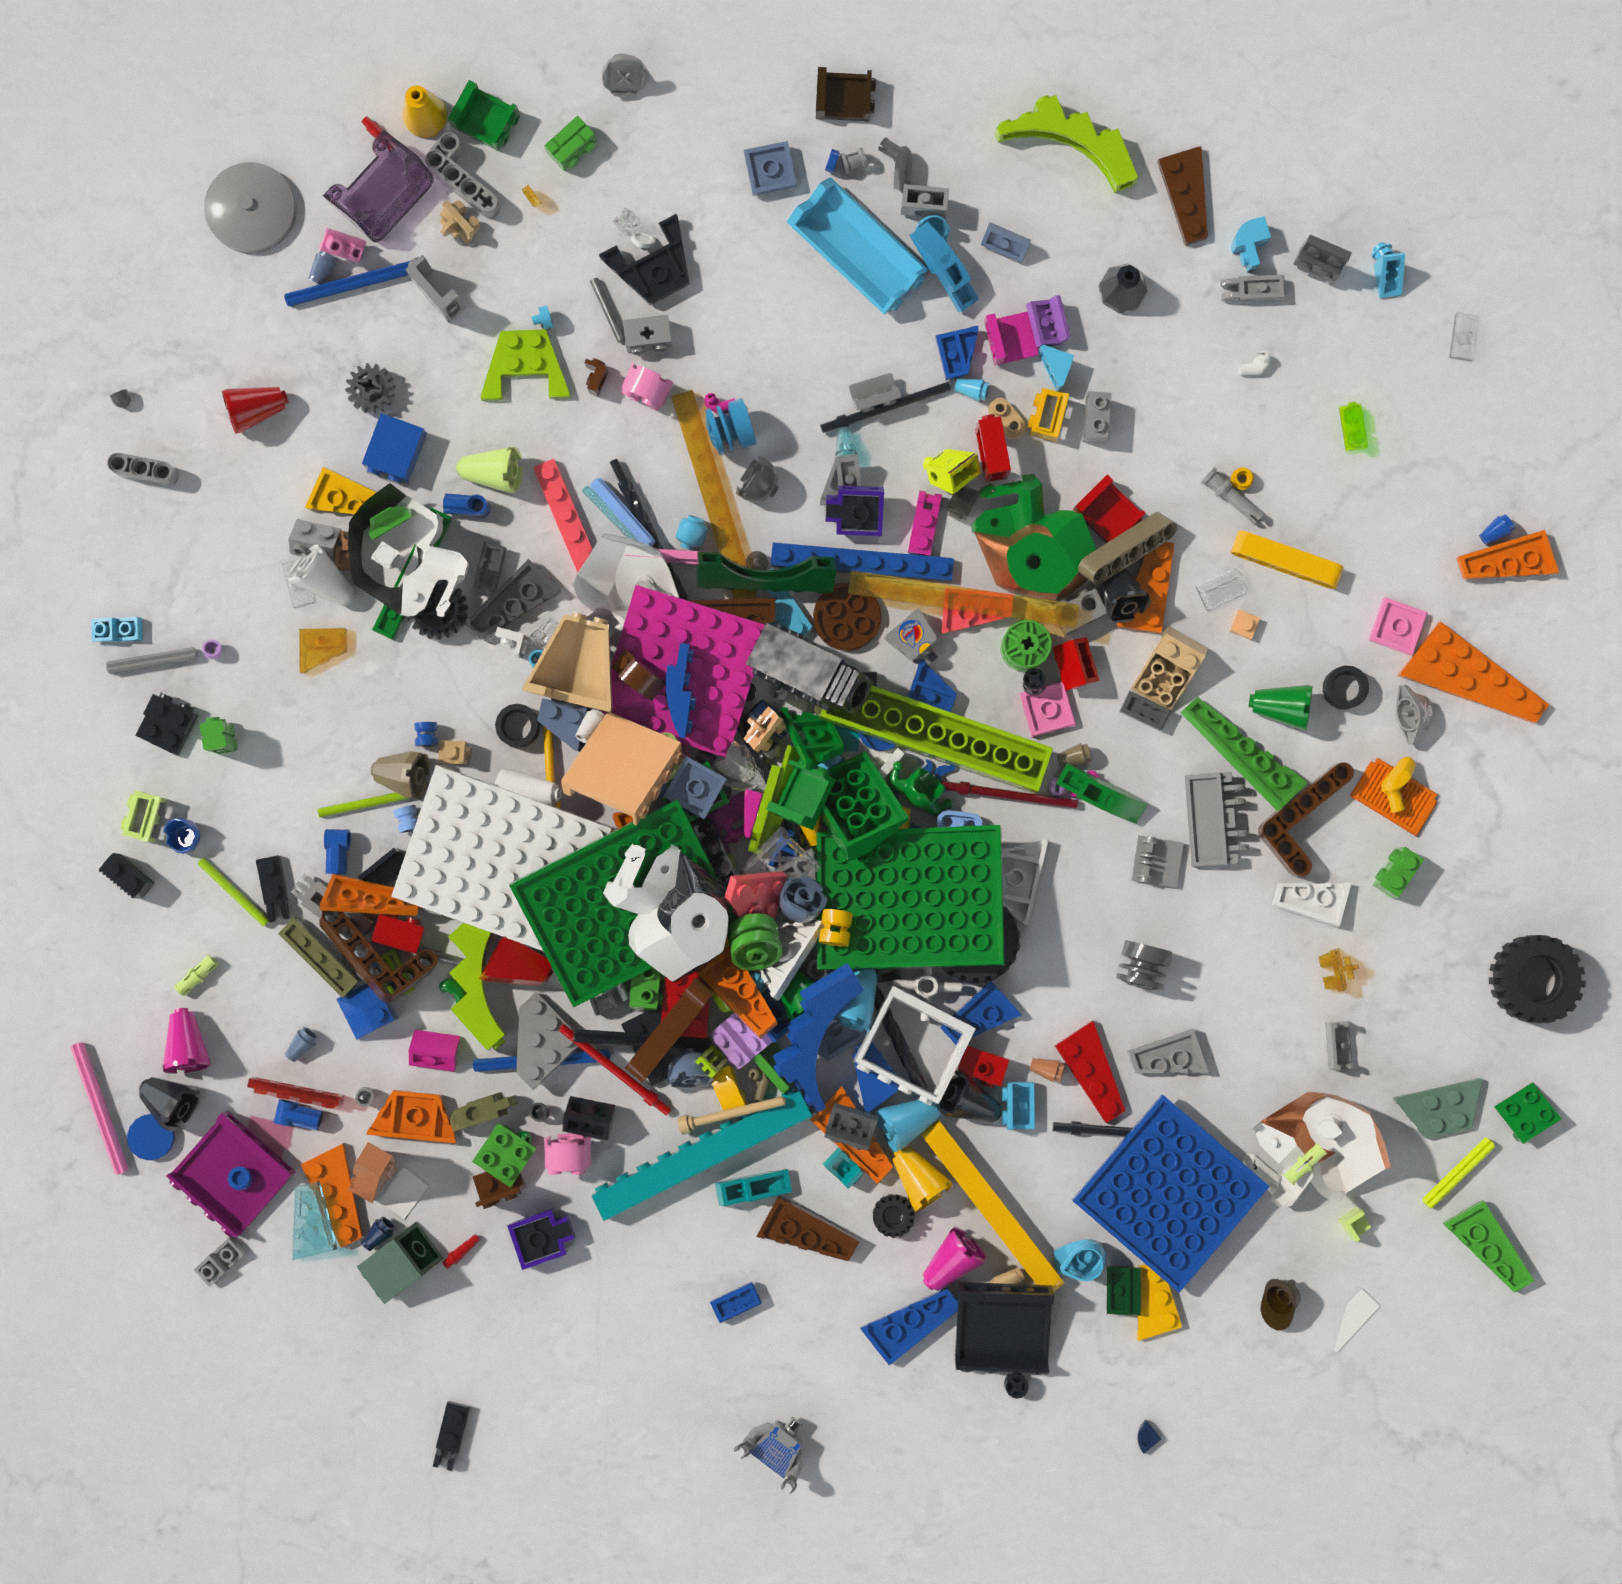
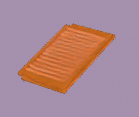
(1416, 798)

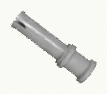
(1224, 489)

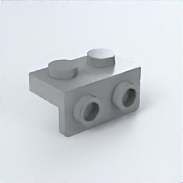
(874, 392)
(307, 534)

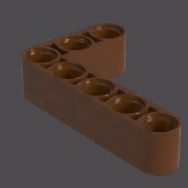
(1299, 812)
(373, 960)
(669, 1030)

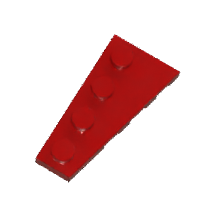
(1089, 1065)

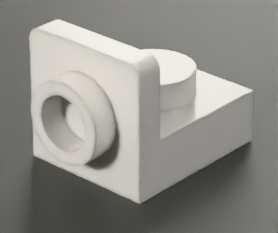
(509, 637)

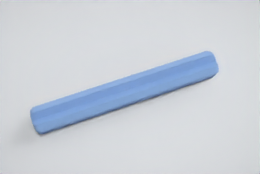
(621, 512)

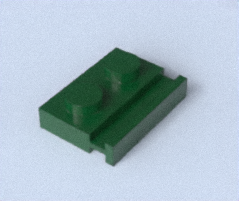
(1124, 1290)

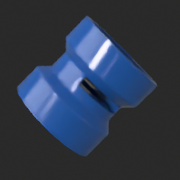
(426, 739)

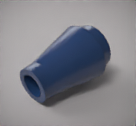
(378, 1233)

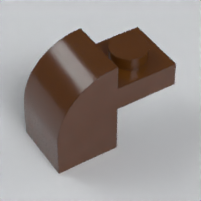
(638, 676)

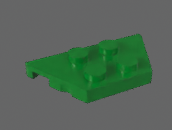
(812, 737)

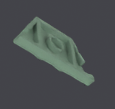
(1442, 1108)

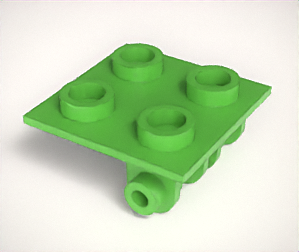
(504, 1154)

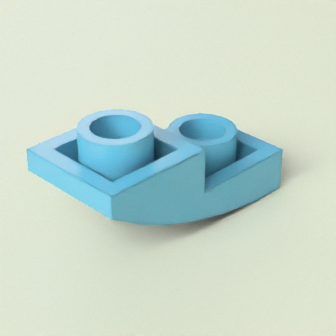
(116, 629)

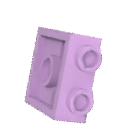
(738, 1041)

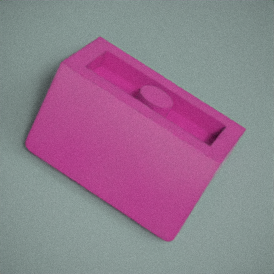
(433, 1050)

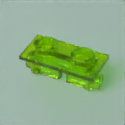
(1353, 426)

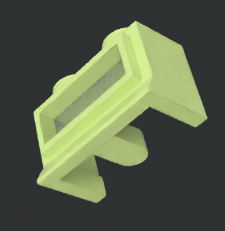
(142, 816)

